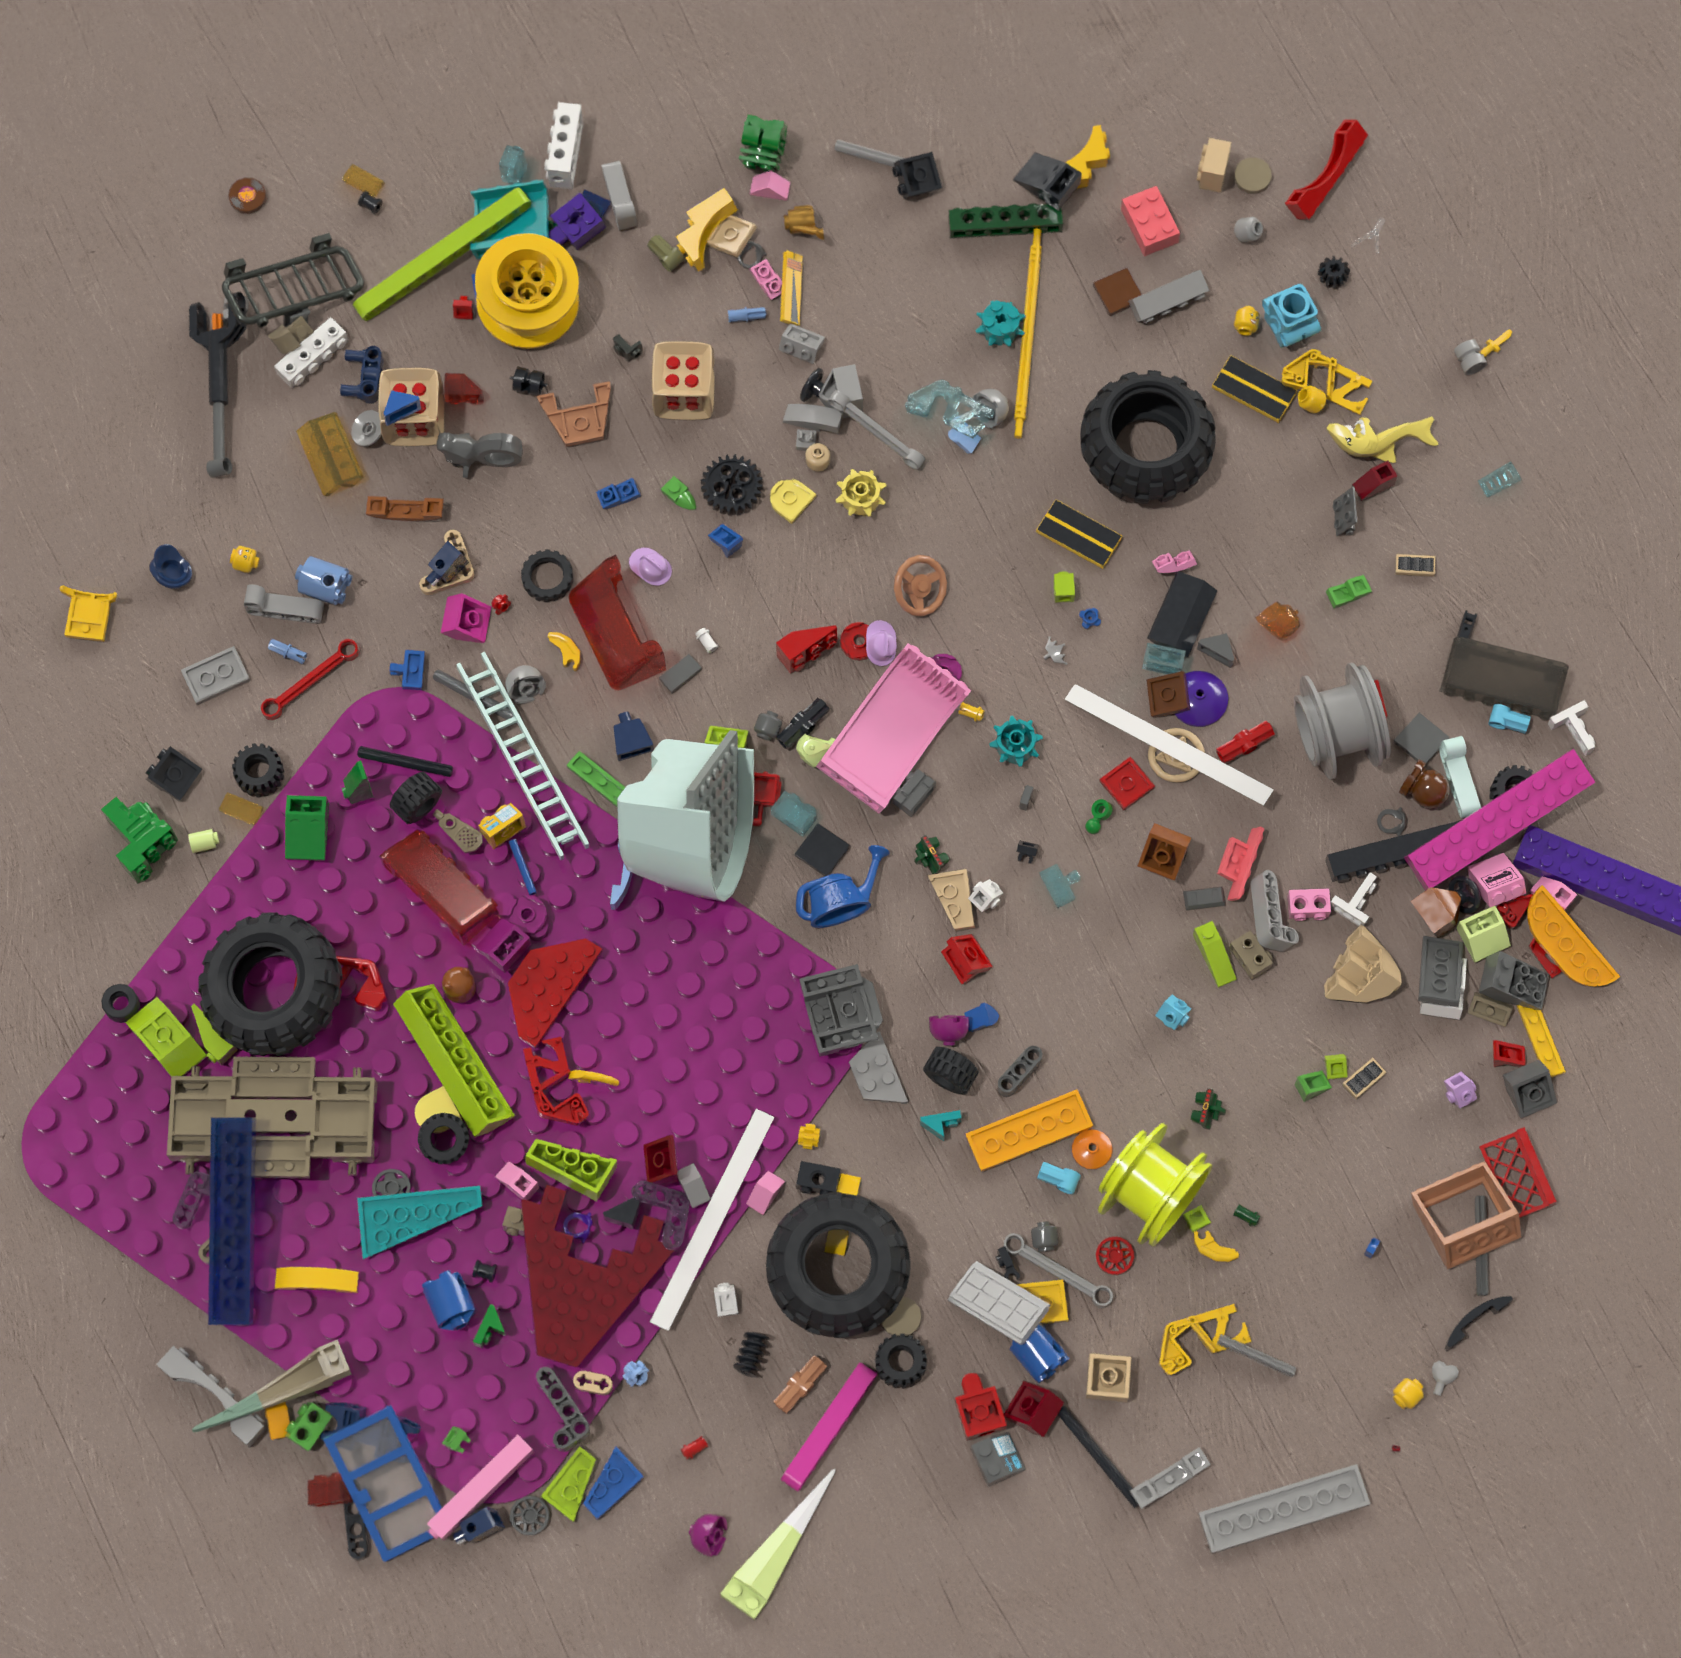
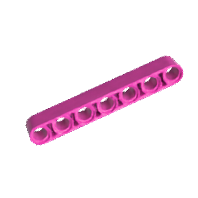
(829, 1426)

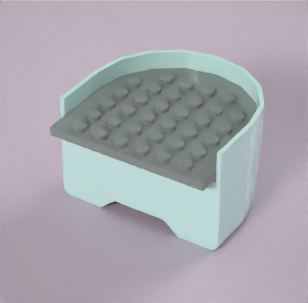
(690, 817)

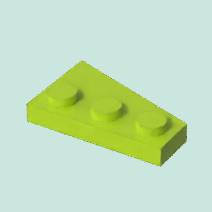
(570, 1483)

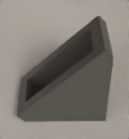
(1218, 648)

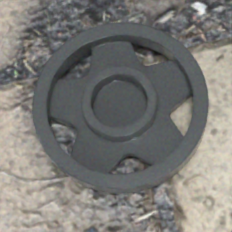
(391, 1184)

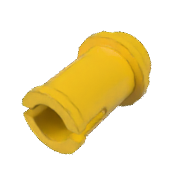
(971, 711)

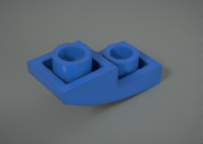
(619, 494)

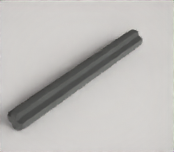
(461, 688)
(1482, 1260)

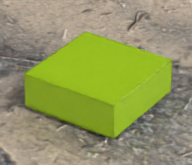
(1196, 1219)

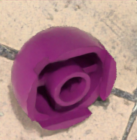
(949, 1028)
(707, 1534)

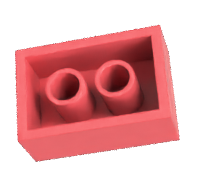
(1150, 221)

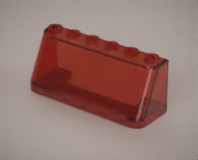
(440, 885)

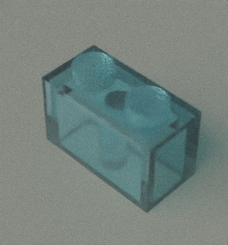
(513, 165)
(1163, 659)
(794, 813)

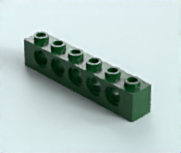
(998, 227)

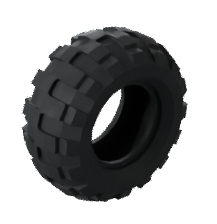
(306, 1009)

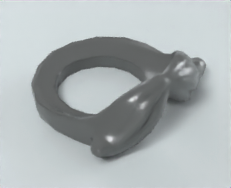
(759, 254)
(1397, 814)

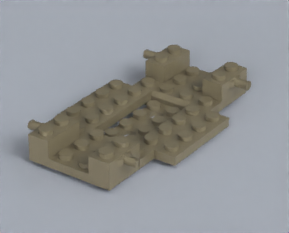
(336, 1117)

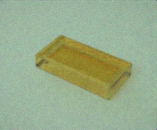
(363, 180)
(240, 809)

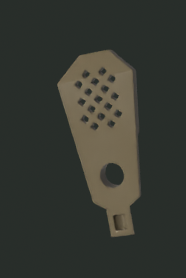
(457, 830)

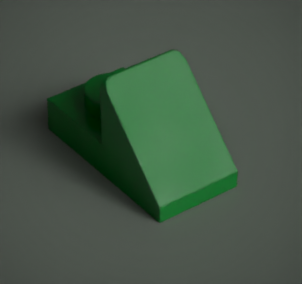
(490, 1322)

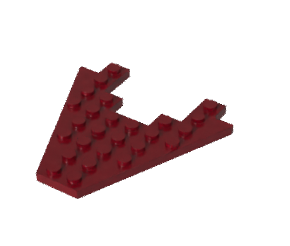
(574, 1298)

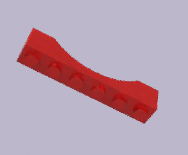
(1347, 141)

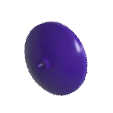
(1207, 708)

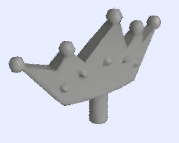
(1054, 651)

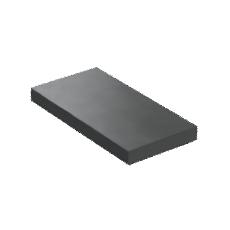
(1440, 971)

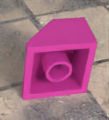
(465, 618)

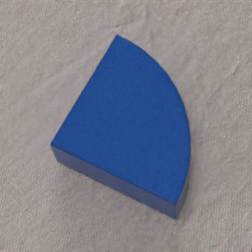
(1371, 1247)

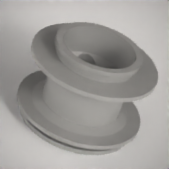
(1342, 720)

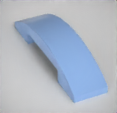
(618, 891)

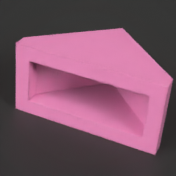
(770, 186)
(765, 1192)

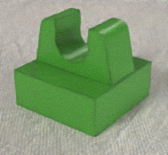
(454, 1439)

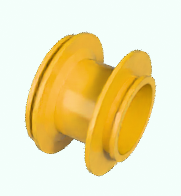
(540, 318)

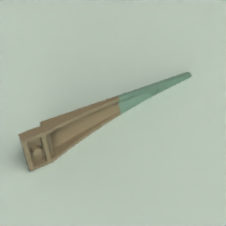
(309, 1375)

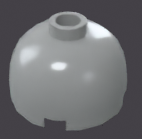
(996, 401)
(524, 684)

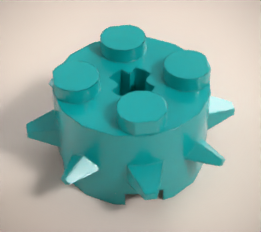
(1001, 313)
(1012, 731)

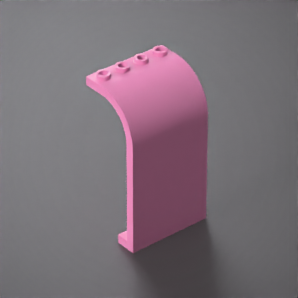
(893, 727)

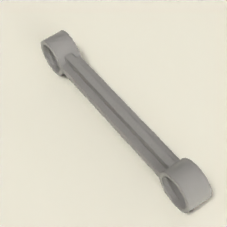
(842, 403)
(1058, 1271)

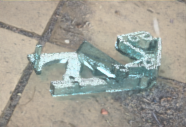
(922, 401)

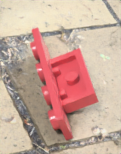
(1238, 861)

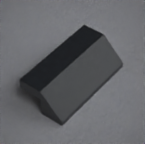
(1182, 612)

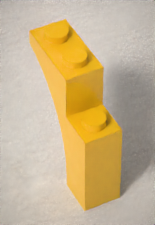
(1092, 156)
(703, 221)

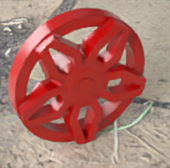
(1114, 1255)

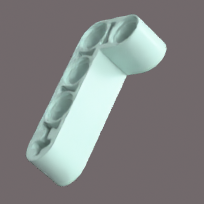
(1461, 784)

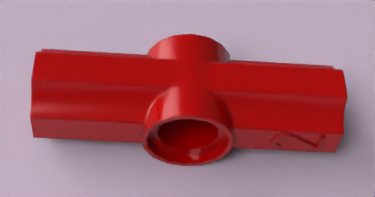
(1245, 742)

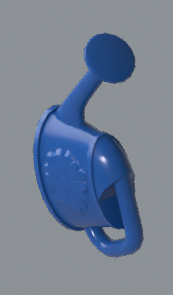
(836, 897)

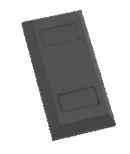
(1204, 898)

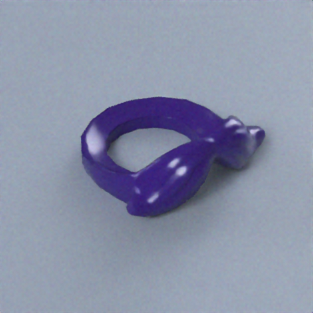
(586, 1219)

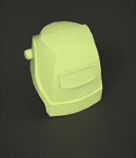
(812, 749)

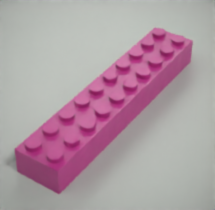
(1499, 819)

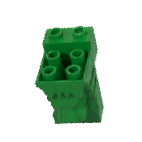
(144, 834)

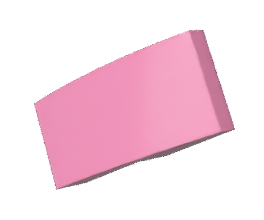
(767, 279)
(1167, 564)

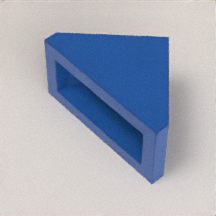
(400, 406)

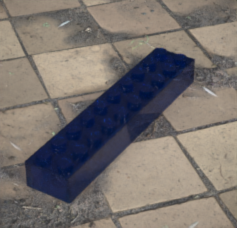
(232, 1221)

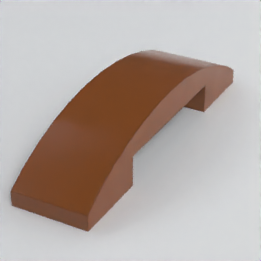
(404, 509)

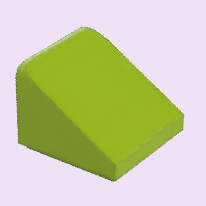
(1336, 1066)

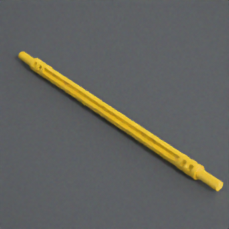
(1027, 338)

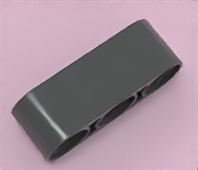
(1021, 1062)

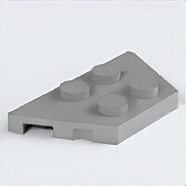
(877, 1074)

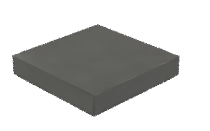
(1421, 738)

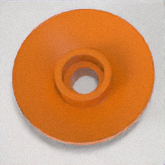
(1092, 1159)

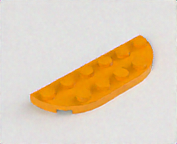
(1566, 942)

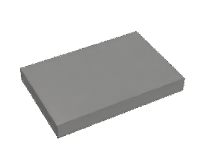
(215, 675)

